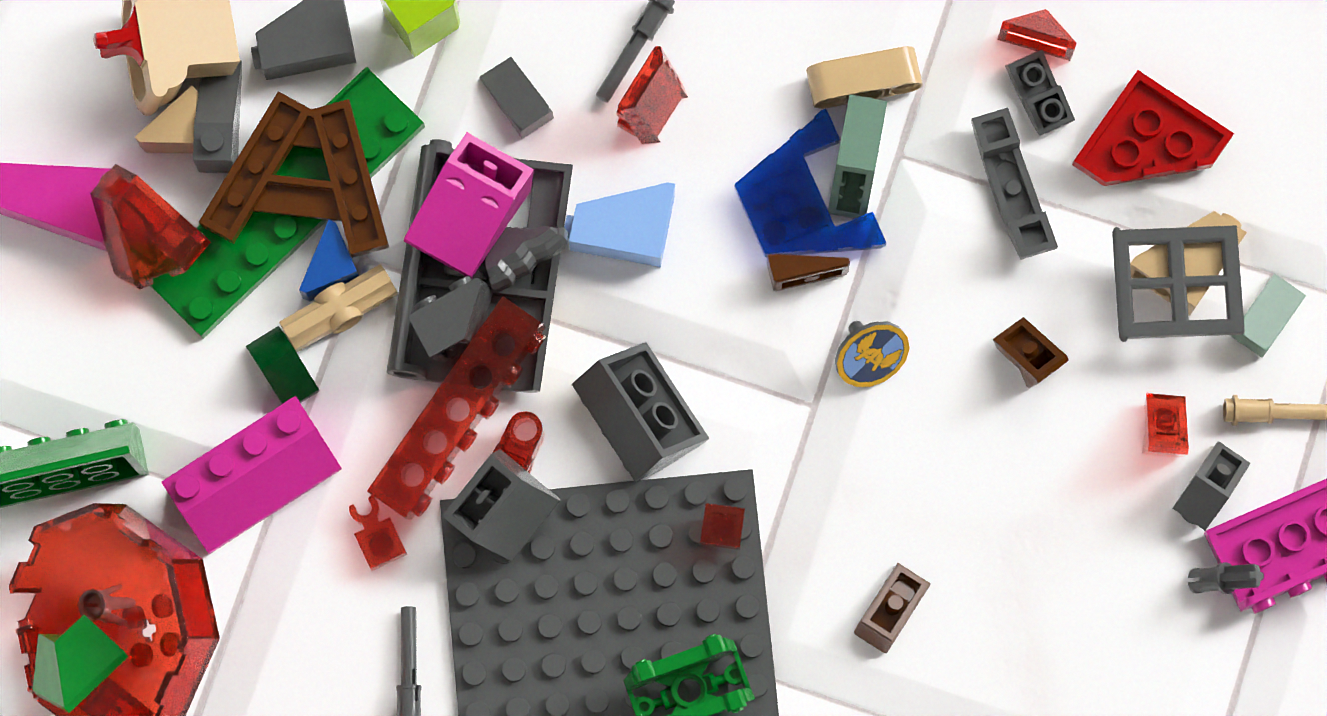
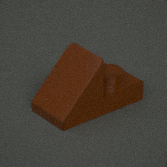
(1030, 351)

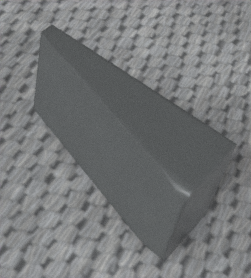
(517, 97)

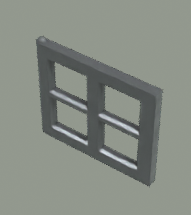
(1178, 282)

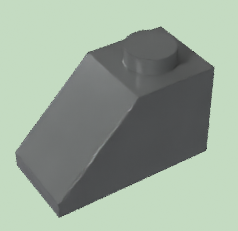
(1211, 486)

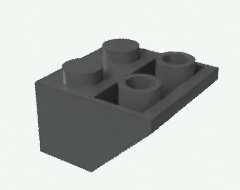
(452, 320)
(501, 506)

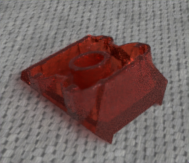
(651, 98)

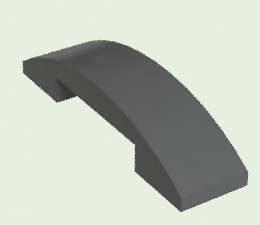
(1012, 184)

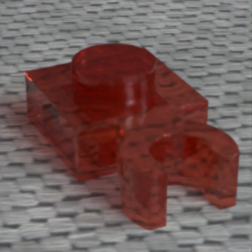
(378, 538)

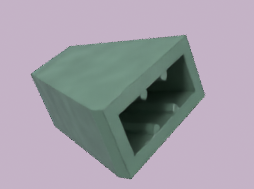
(857, 156)

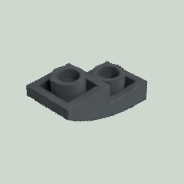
(1039, 92)

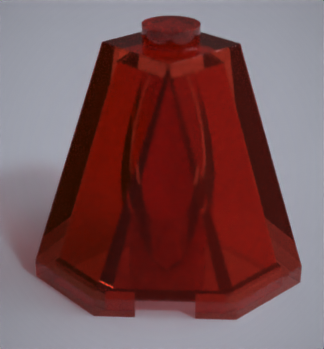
(143, 230)

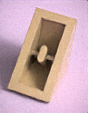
(173, 128)

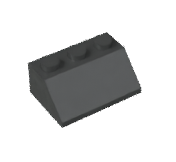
(639, 410)

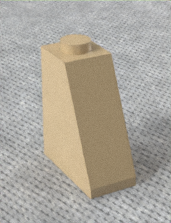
(1200, 259)

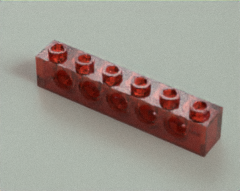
(413, 450)

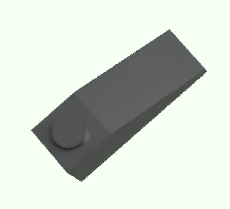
(217, 122)

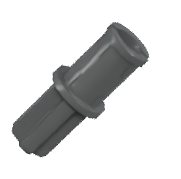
(1225, 578)

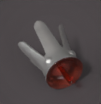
(98, 605)

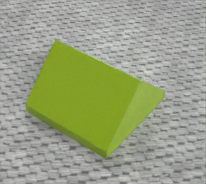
(421, 21)

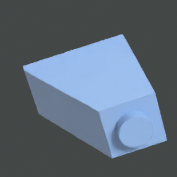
(624, 225)

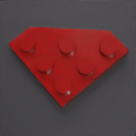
(1150, 136)

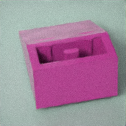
(470, 205)

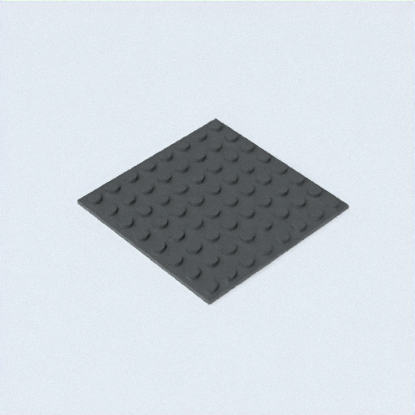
(605, 586)

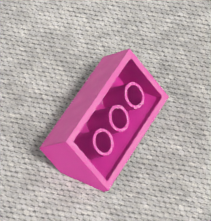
(251, 475)

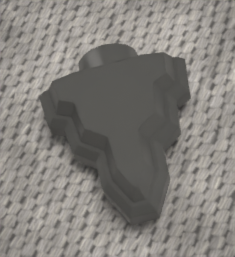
(519, 252)

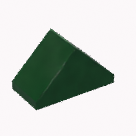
(282, 366)

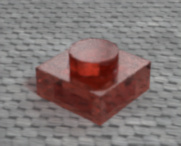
(722, 526)

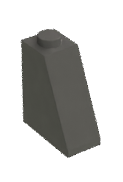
(305, 40)

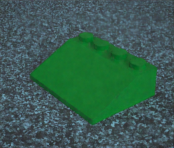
(71, 463)

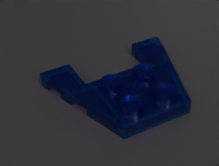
(788, 207)

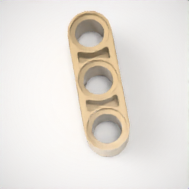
(864, 75)

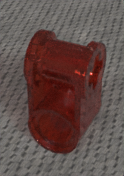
(522, 451)

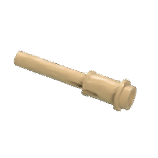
(1265, 410)

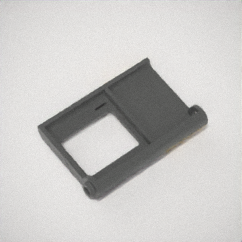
(426, 277)

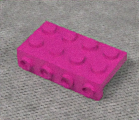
(1283, 539)

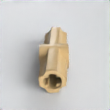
(338, 308)

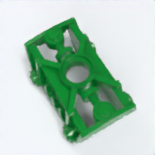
(691, 666)

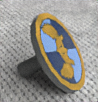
(871, 353)

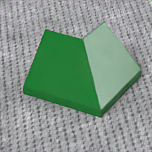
(74, 663)

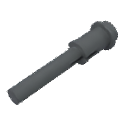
(644, 30)
(408, 692)

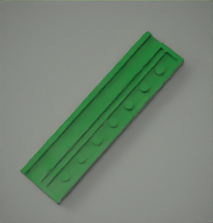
(231, 272)

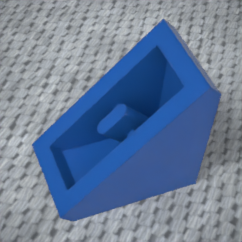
(328, 265)

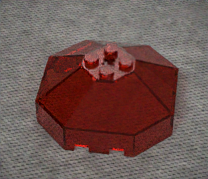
(168, 581)

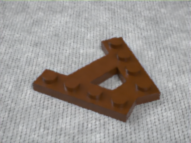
(256, 187)

